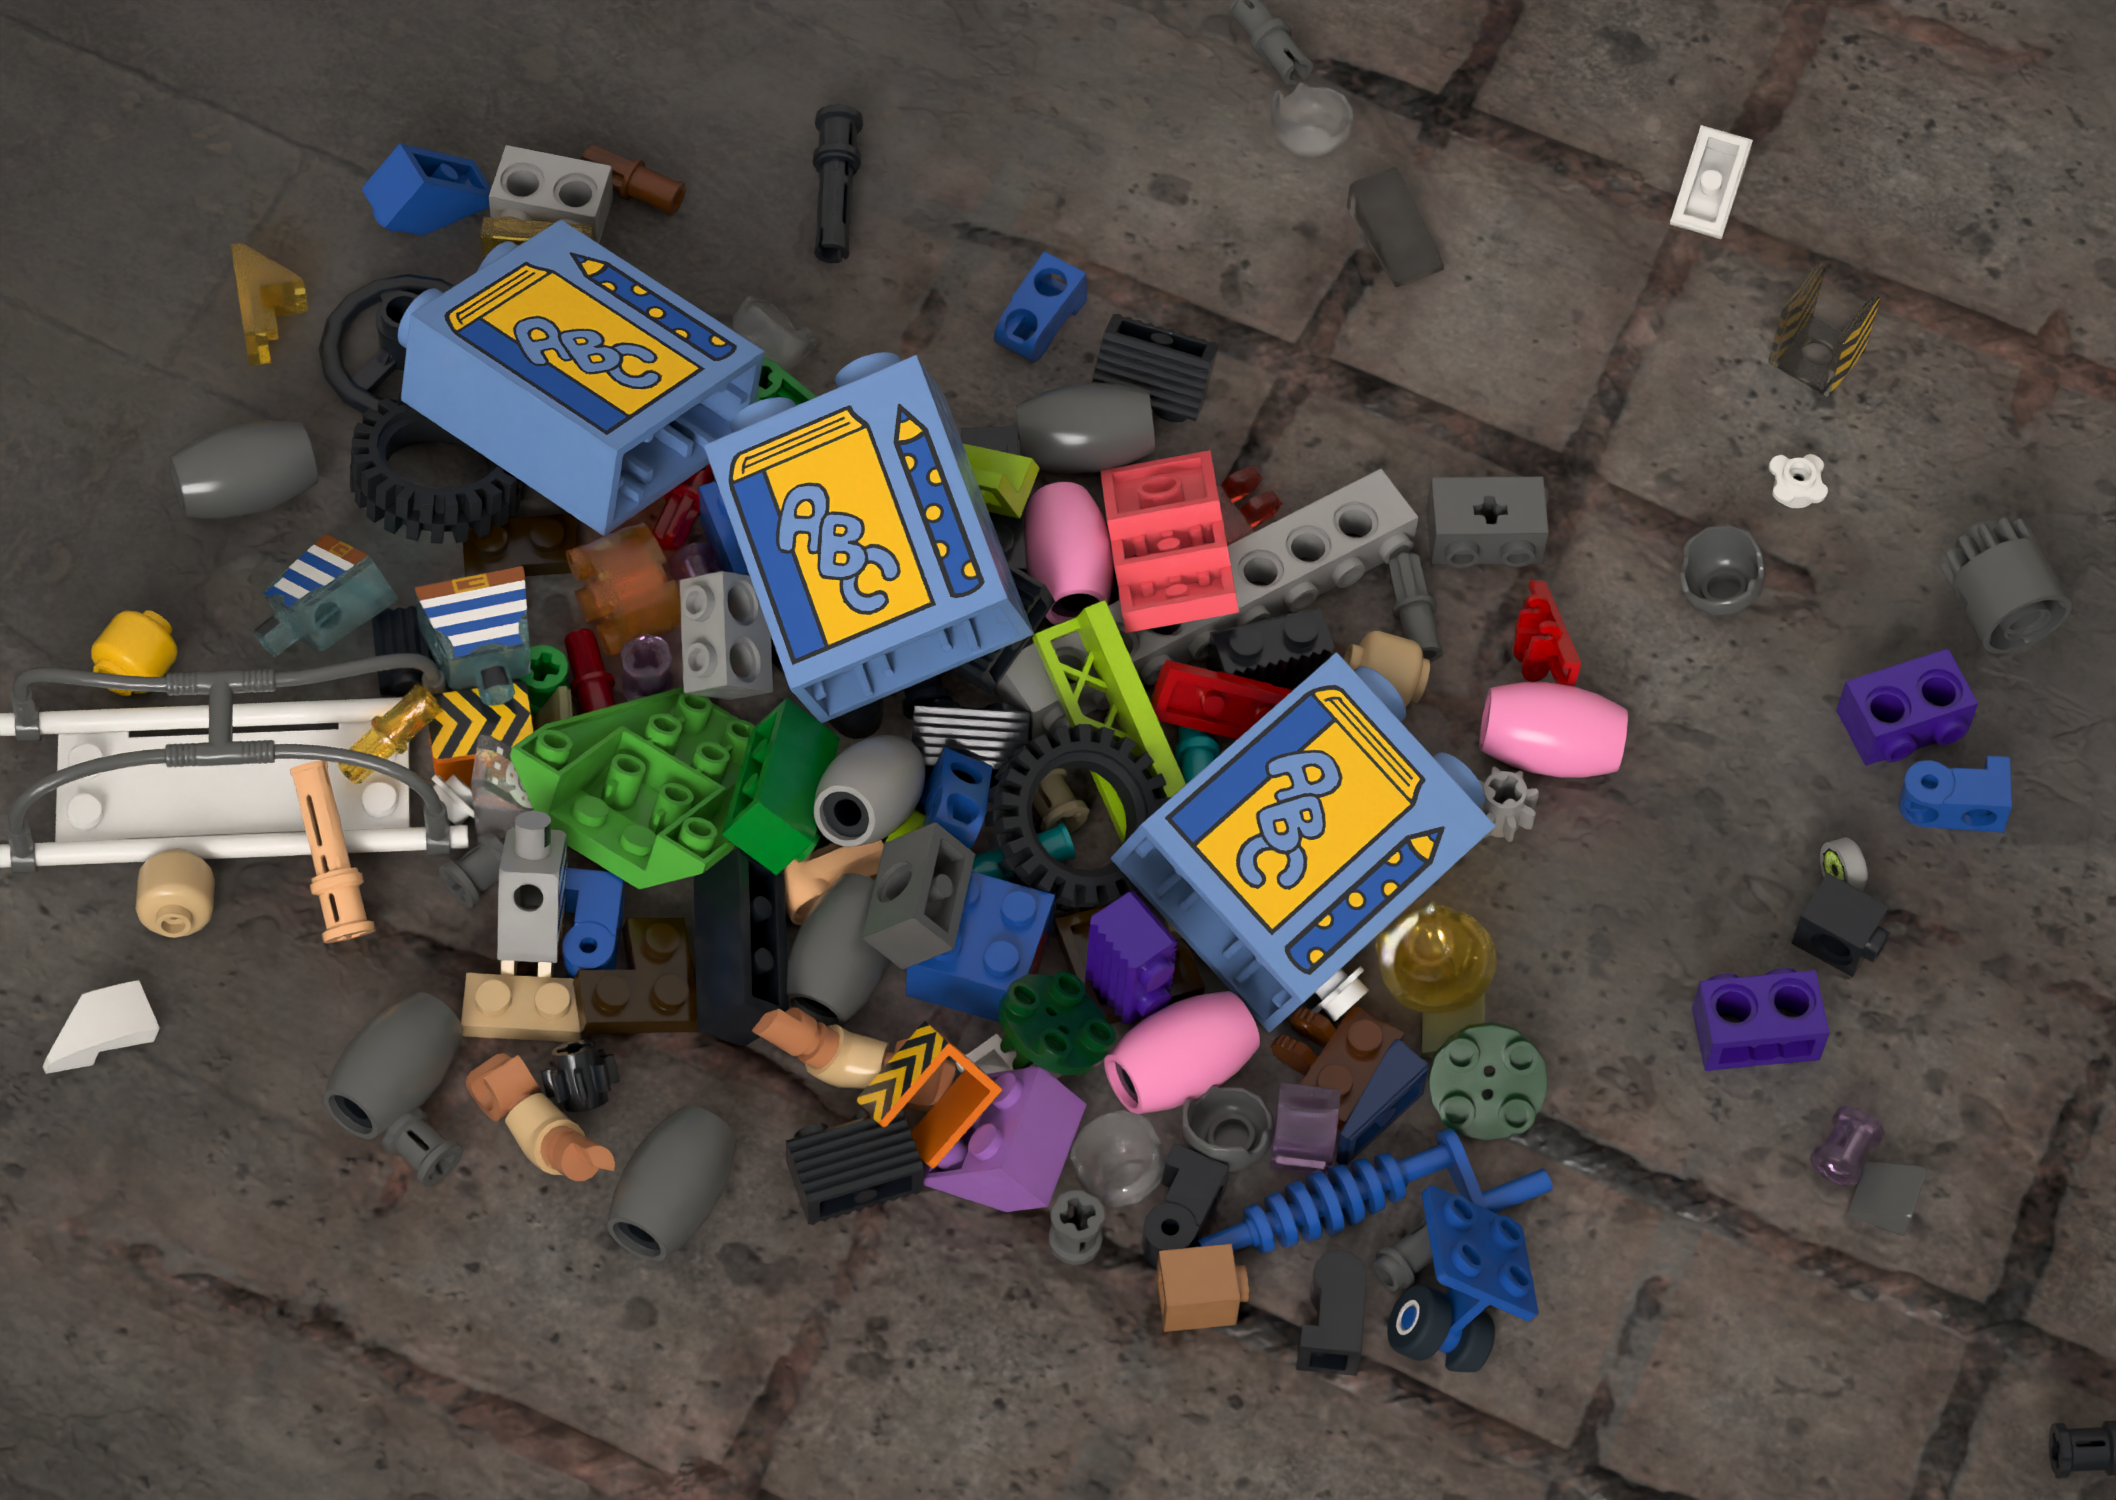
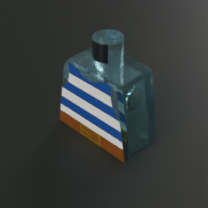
(323, 597)
(478, 631)

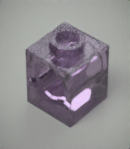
(1305, 1128)

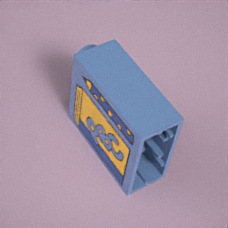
(576, 374)
(866, 535)
(1305, 838)

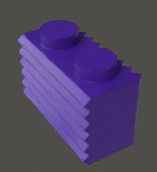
(1130, 958)

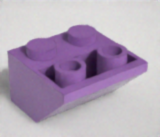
(1015, 1146)

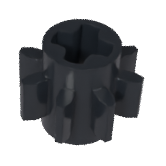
(580, 1075)

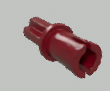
(681, 510)
(591, 683)

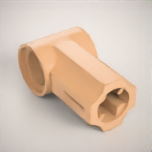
(815, 874)

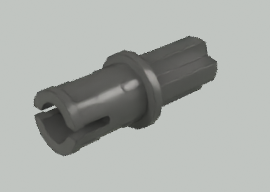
(1414, 604)

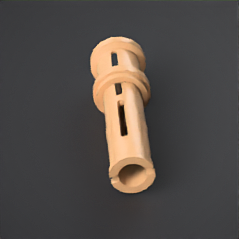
(335, 879)

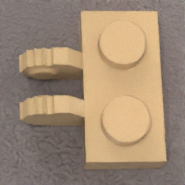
(520, 1005)

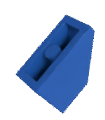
(425, 190)

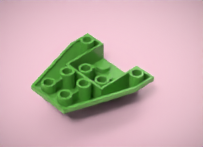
(639, 783)

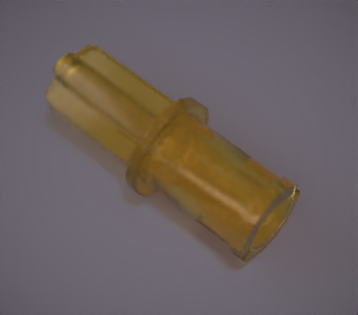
(394, 730)

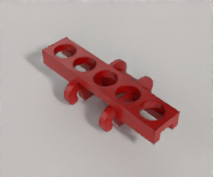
(1543, 639)

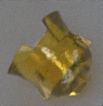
(1436, 958)

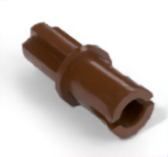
(638, 181)

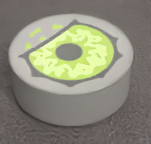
(1845, 861)

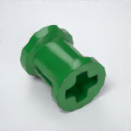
(548, 672)

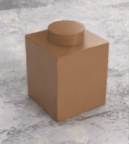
(1200, 1287)

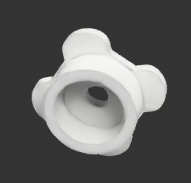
(1795, 492)
(456, 797)
(1340, 993)

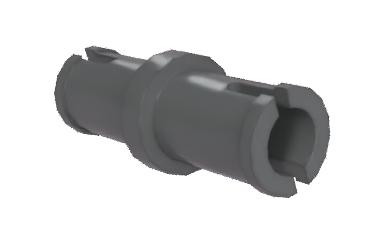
(1272, 39)

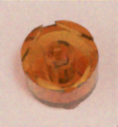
(625, 587)

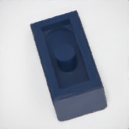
(1390, 1092)

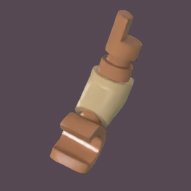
(844, 1056)
(540, 1128)

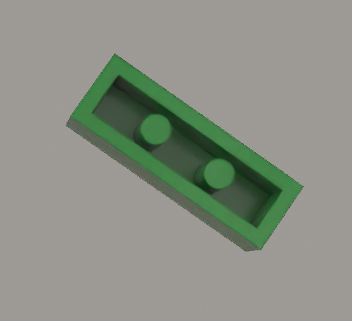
(777, 787)

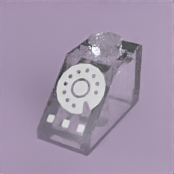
(496, 789)

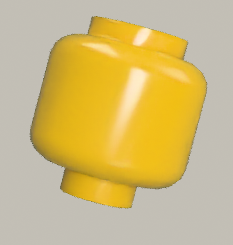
(135, 647)

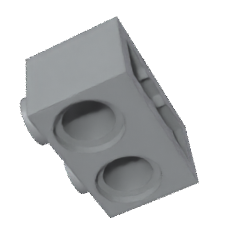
(552, 188)
(724, 637)

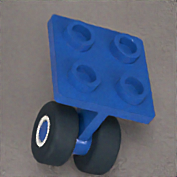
(1483, 1265)

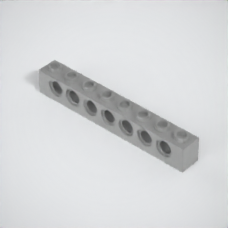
(1270, 555)

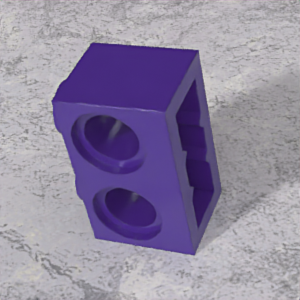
(1902, 697)
(1764, 1032)

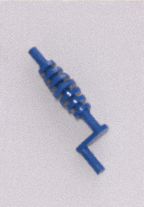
(1346, 1192)

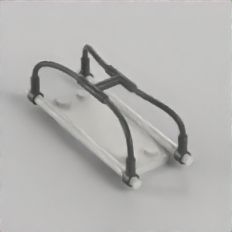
(218, 789)

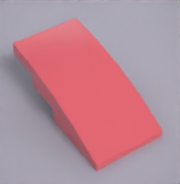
(1168, 542)

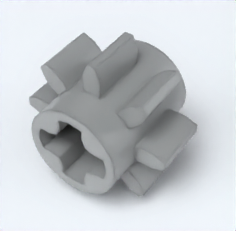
(1508, 803)

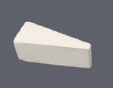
(1711, 182)

